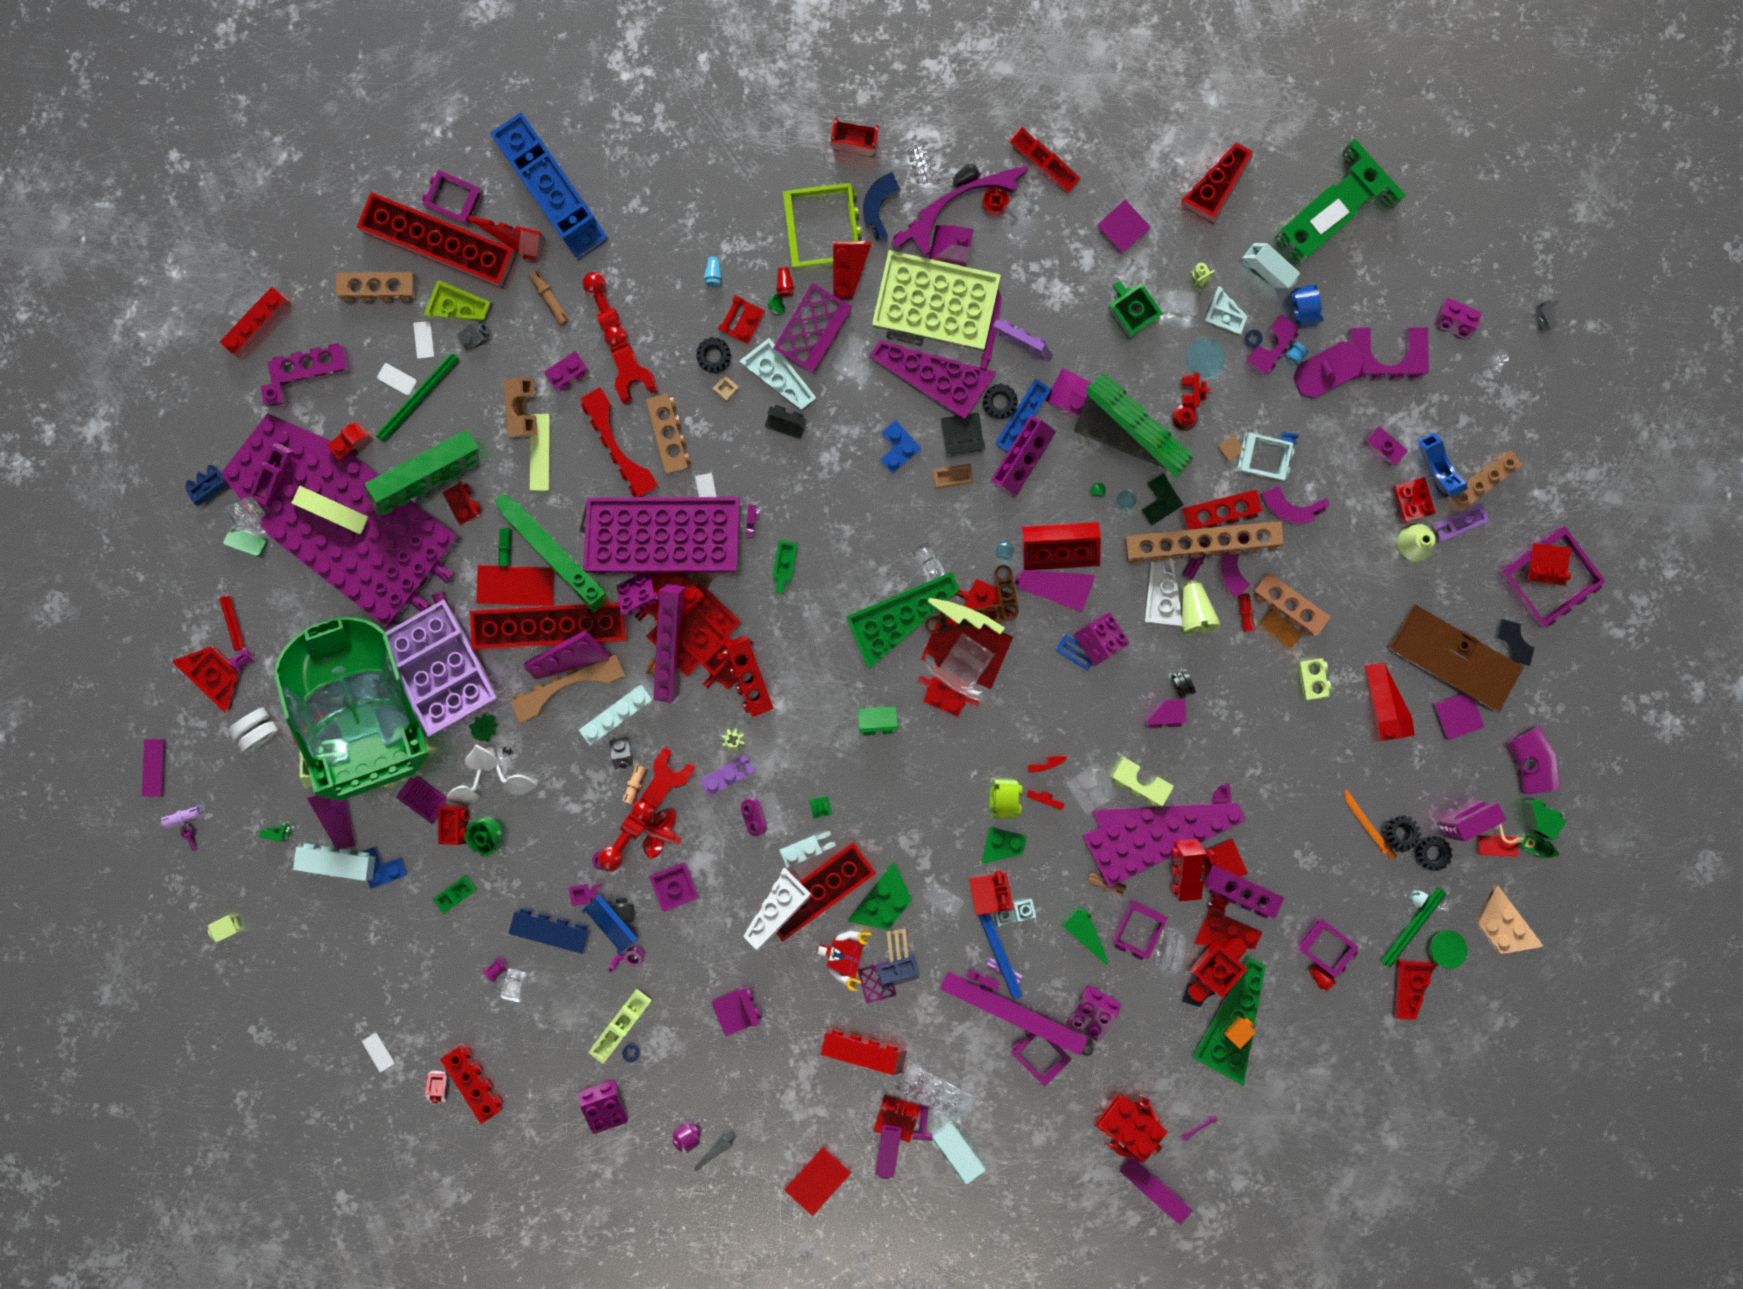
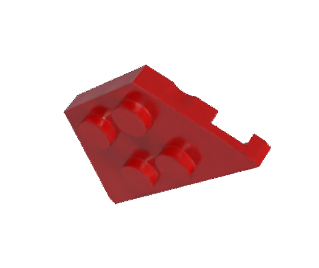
(211, 675)

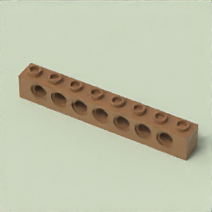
(1272, 529)

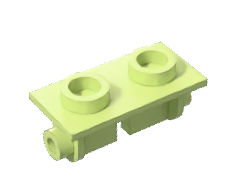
(1202, 274)

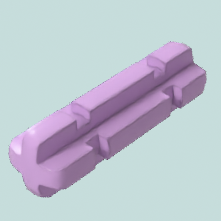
(993, 965)

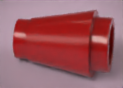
(784, 283)
(1322, 978)

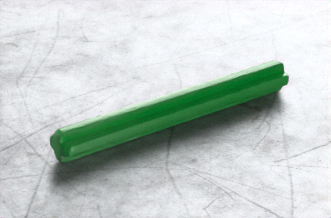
(1413, 927)

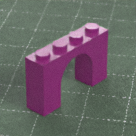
(1413, 364)
(1472, 821)

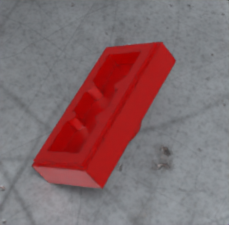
(1045, 798)

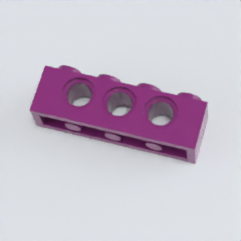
(338, 363)
(1023, 455)
(1269, 903)

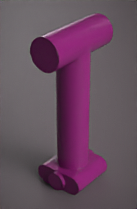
(922, 1134)

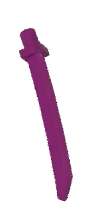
(986, 356)

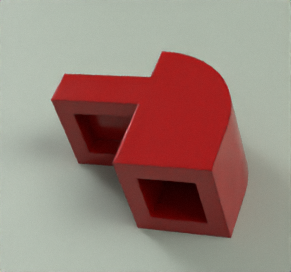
(350, 438)

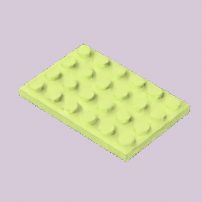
(936, 299)

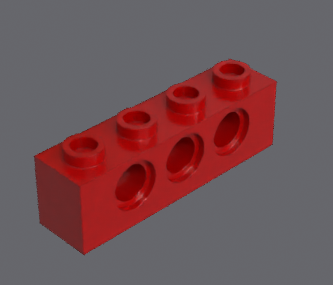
(1248, 499)
(762, 701)

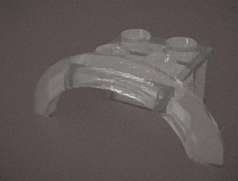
(963, 667)

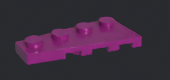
(570, 654)

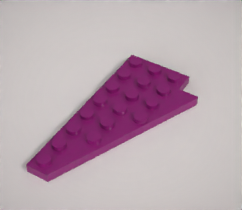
(1143, 837)

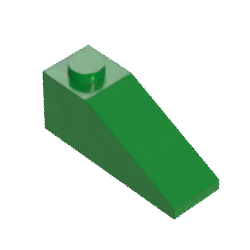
(1084, 930)

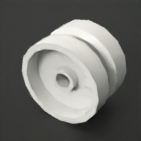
(253, 730)

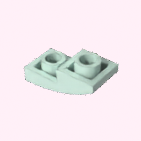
(1022, 911)

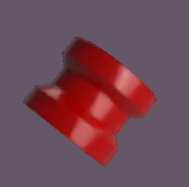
(1218, 904)

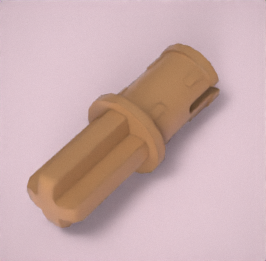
(1099, 881)

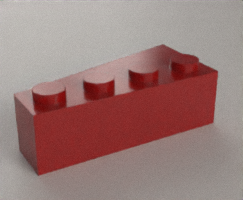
(1216, 187)
(864, 1053)

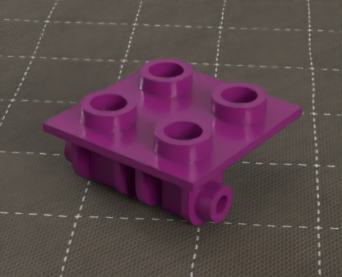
(636, 593)

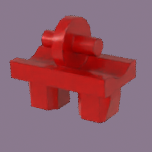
(1193, 381)

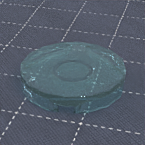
(1206, 357)

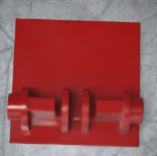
(1414, 499)
(1549, 564)
(1225, 857)
(991, 893)
(898, 1114)

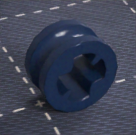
(1258, 341)
(625, 1052)

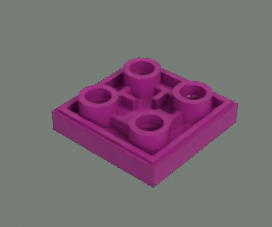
(1123, 226)
(1458, 716)

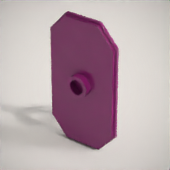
(1329, 369)

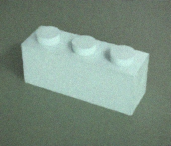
(958, 1153)

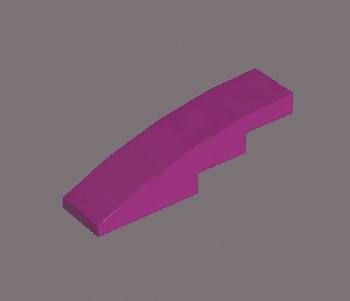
(1156, 1191)

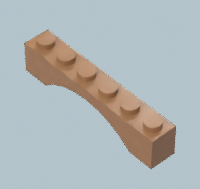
(532, 704)

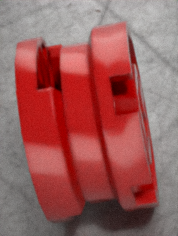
(995, 200)

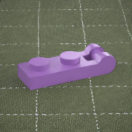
(1461, 522)
(726, 775)

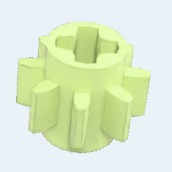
(728, 738)

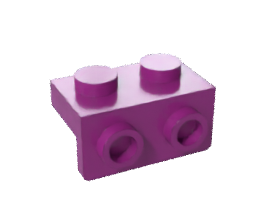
(1458, 318)

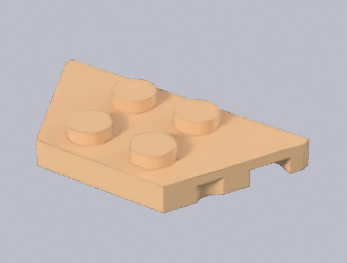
(1505, 925)

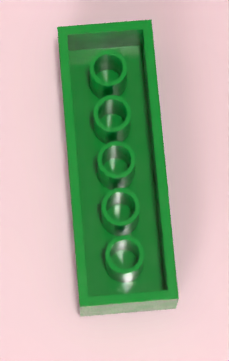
(422, 473)

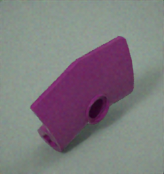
(1544, 770)

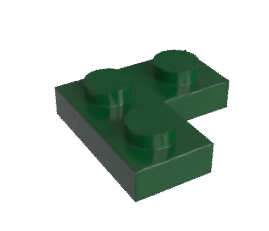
(1166, 500)

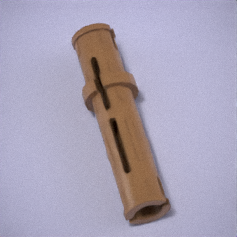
(550, 300)

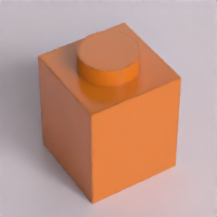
(1240, 1031)

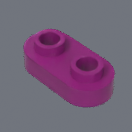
(754, 816)

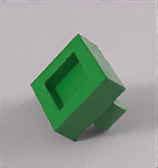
(820, 807)

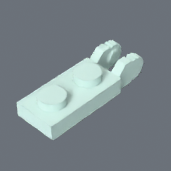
(805, 849)

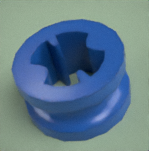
(1290, 437)

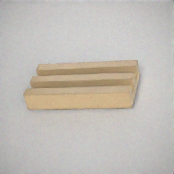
(889, 932)

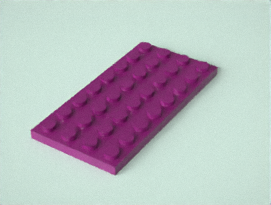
(661, 535)

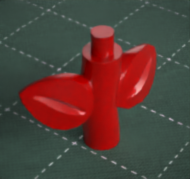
(660, 833)

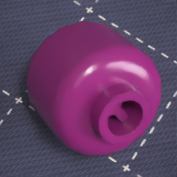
(686, 1138)

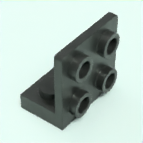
(962, 435)

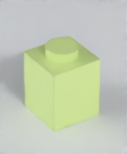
(223, 928)

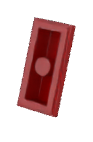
(1496, 846)

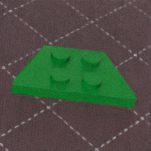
(883, 902)

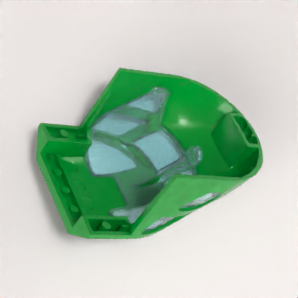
(348, 708)

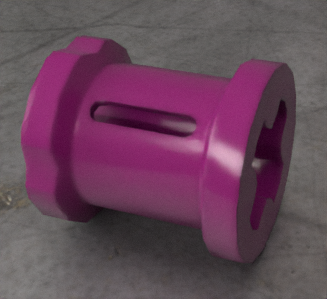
(241, 659)
(495, 969)

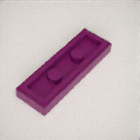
(153, 767)

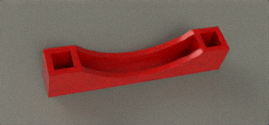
(599, 408)

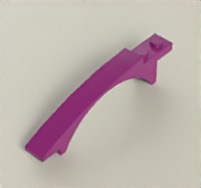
(920, 230)

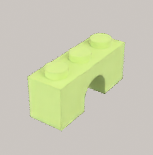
(1156, 791)

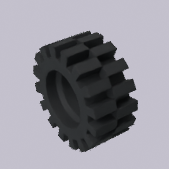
(713, 366)
(1006, 391)
(1393, 839)
(1422, 850)

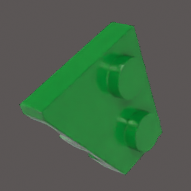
(1002, 845)

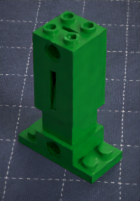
(1351, 191)

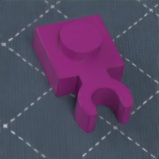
(752, 516)
(582, 894)
(987, 982)

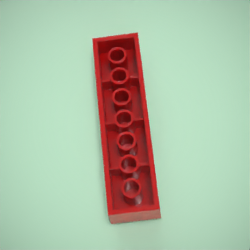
(436, 239)
(545, 625)

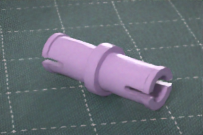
(181, 817)

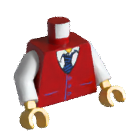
(845, 956)

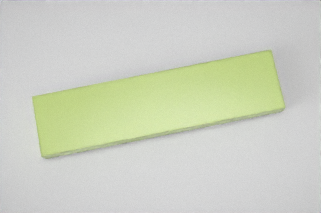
(540, 454)

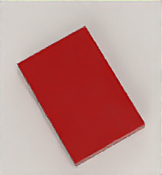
(817, 1181)

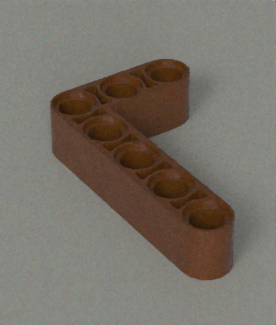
(999, 609)

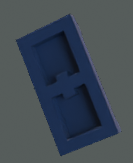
(898, 972)

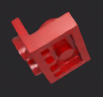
(461, 503)
(452, 824)

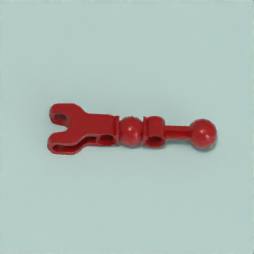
(616, 338)
(644, 809)

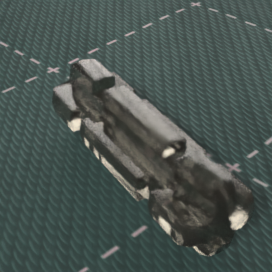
(905, 336)

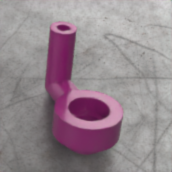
(629, 958)

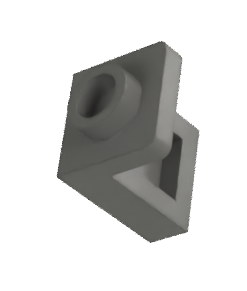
(1546, 318)
(474, 334)
(620, 753)

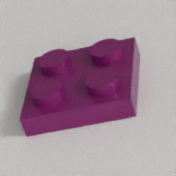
(674, 886)

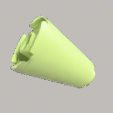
(1416, 542)
(1197, 610)

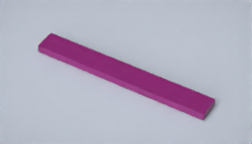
(1014, 1013)

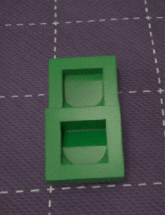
(454, 894)

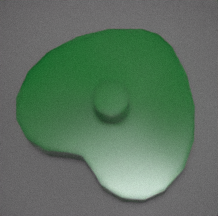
(775, 304)

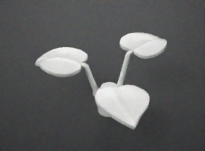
(486, 759)

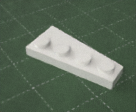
(1162, 593)
(777, 909)

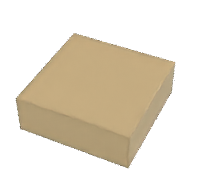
(725, 388)

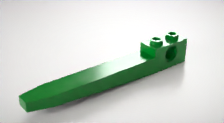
(552, 554)

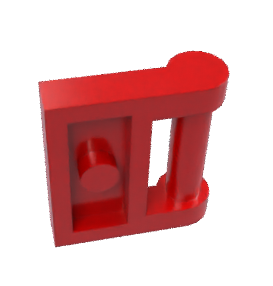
(747, 322)

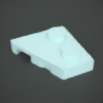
(1225, 313)

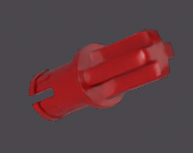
(1246, 612)

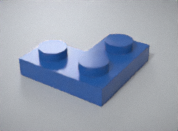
(903, 447)
(385, 872)

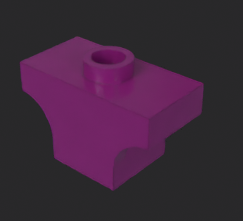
(1386, 446)

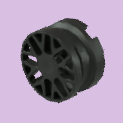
(1183, 684)

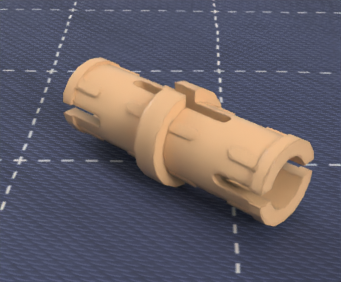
(634, 784)

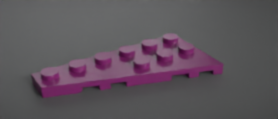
(940, 378)

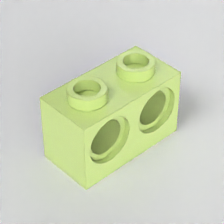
(1308, 680)

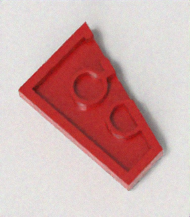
(1222, 929)
(1411, 985)

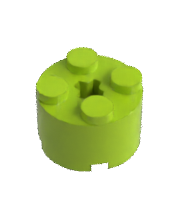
(1005, 799)

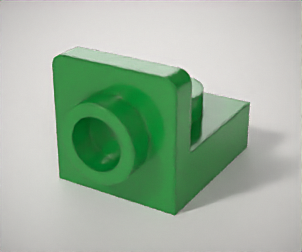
(273, 834)

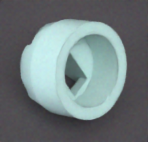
(1419, 898)

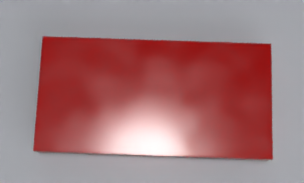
(515, 585)

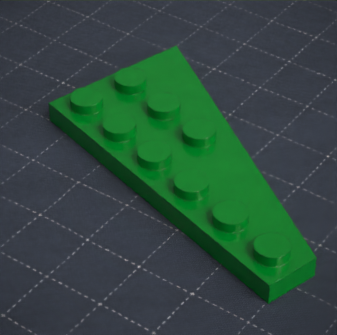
(890, 621)
(1241, 1001)

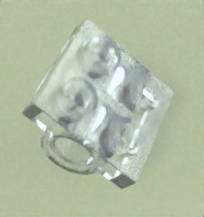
(1092, 788)

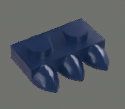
(206, 485)

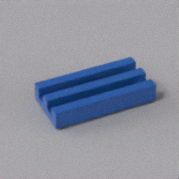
(1062, 643)

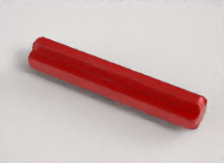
(231, 622)

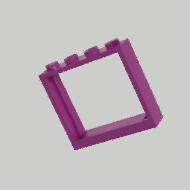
(1578, 598)

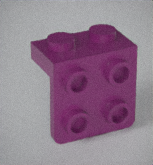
(1102, 639)
(736, 1011)
(1094, 1014)
(602, 1107)

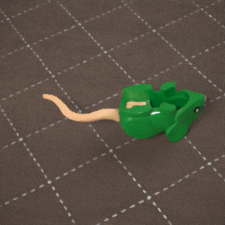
(1534, 845)

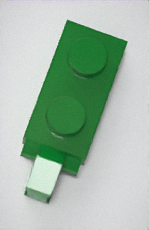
(784, 564)

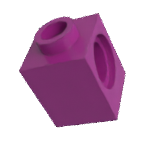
(274, 395)

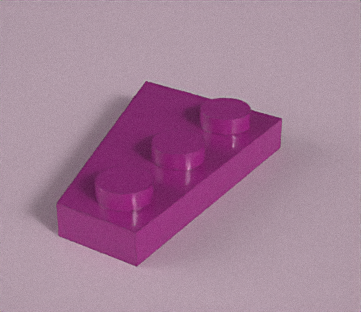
(335, 819)

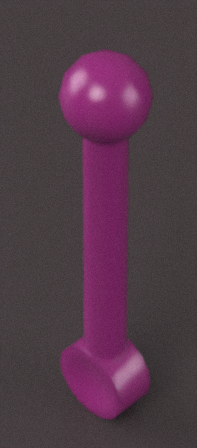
(1185, 1136)

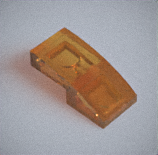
(1281, 629)

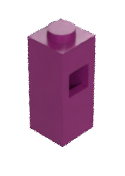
(888, 1151)

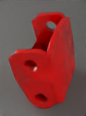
(854, 138)

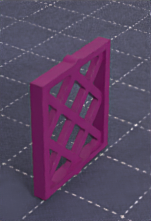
(881, 997)

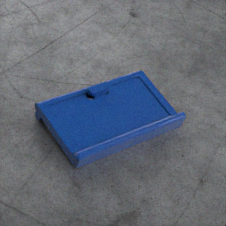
(610, 923)

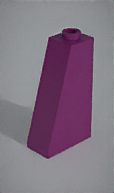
(1058, 587)

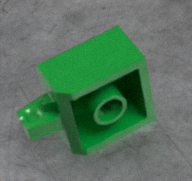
(1136, 298)

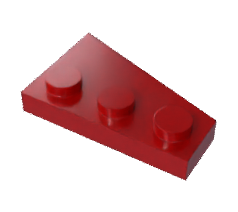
(848, 266)

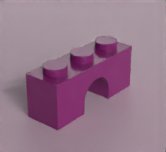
(1283, 331)

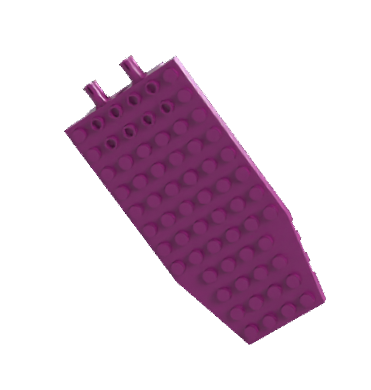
(376, 569)

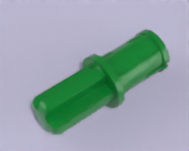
(504, 547)

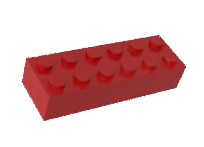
(828, 886)

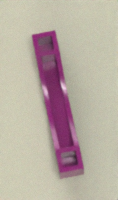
(669, 618)

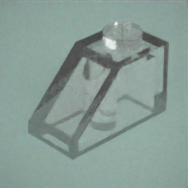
(928, 561)

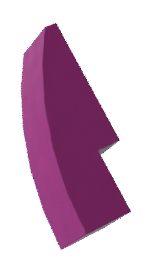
(271, 473)

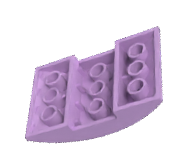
(427, 650)

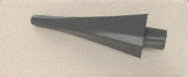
(721, 1146)

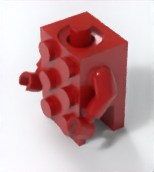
(1131, 1130)

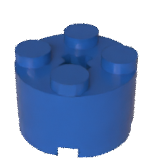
(1308, 305)

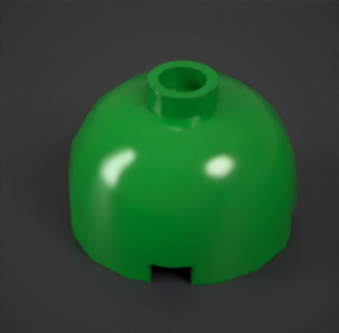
(484, 836)

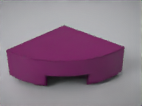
(1222, 794)

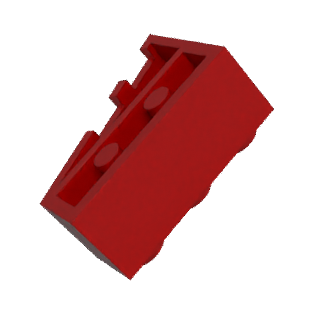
(1188, 869)

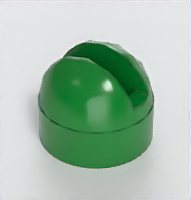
(1098, 490)

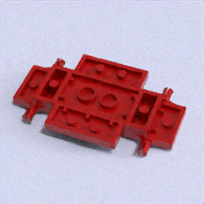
(702, 639)
(940, 645)

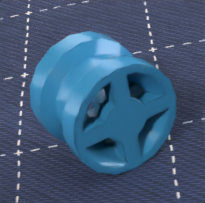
(1296, 353)

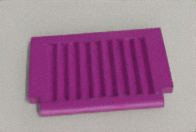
(422, 798)

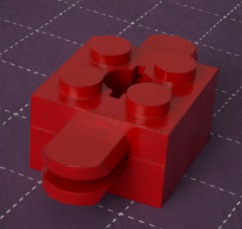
(1217, 969)

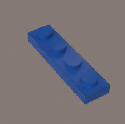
(1028, 407)

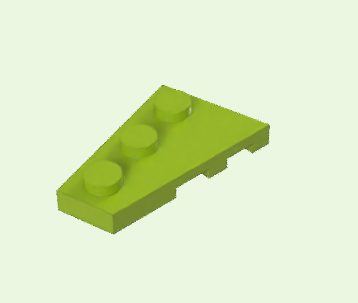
(455, 302)

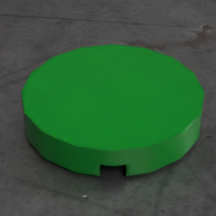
(1448, 949)

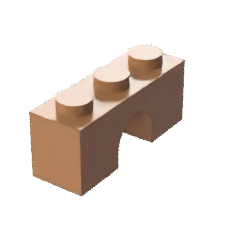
(517, 392)

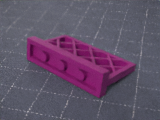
(827, 335)

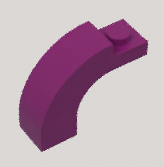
(1281, 509)
(1229, 572)

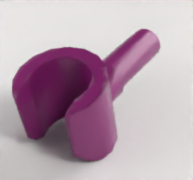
(187, 834)

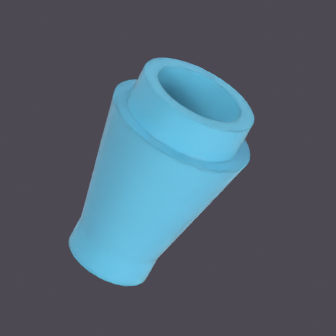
(713, 272)

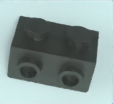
(785, 422)

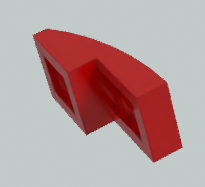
(1052, 761)

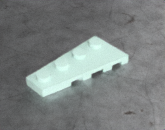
(778, 374)

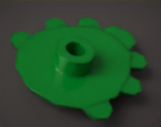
(483, 727)

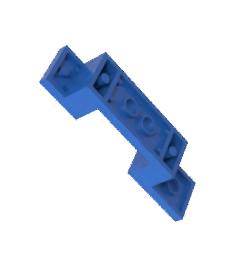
(549, 185)

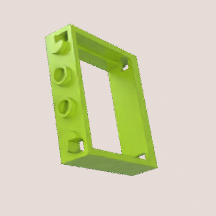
(814, 192)

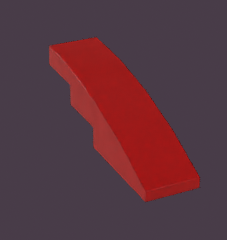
(1044, 160)

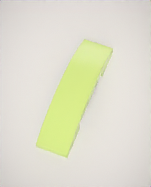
(330, 510)

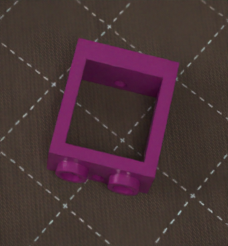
(469, 206)
(1313, 934)
(1137, 953)
(1052, 1071)

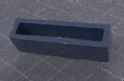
(549, 931)

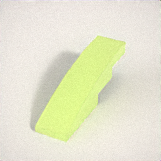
(958, 613)
(619, 1026)

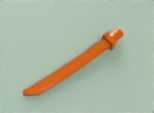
(1369, 827)

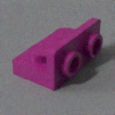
(566, 371)

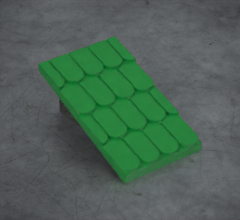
(1125, 425)

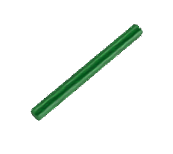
(417, 397)

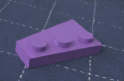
(1033, 344)

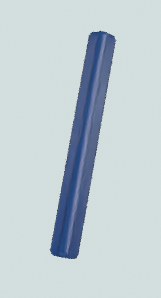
(1000, 956)

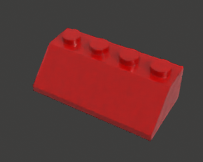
(1061, 546)

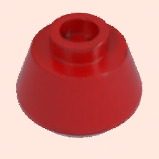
(1179, 419)

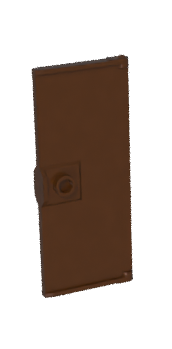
(1456, 658)

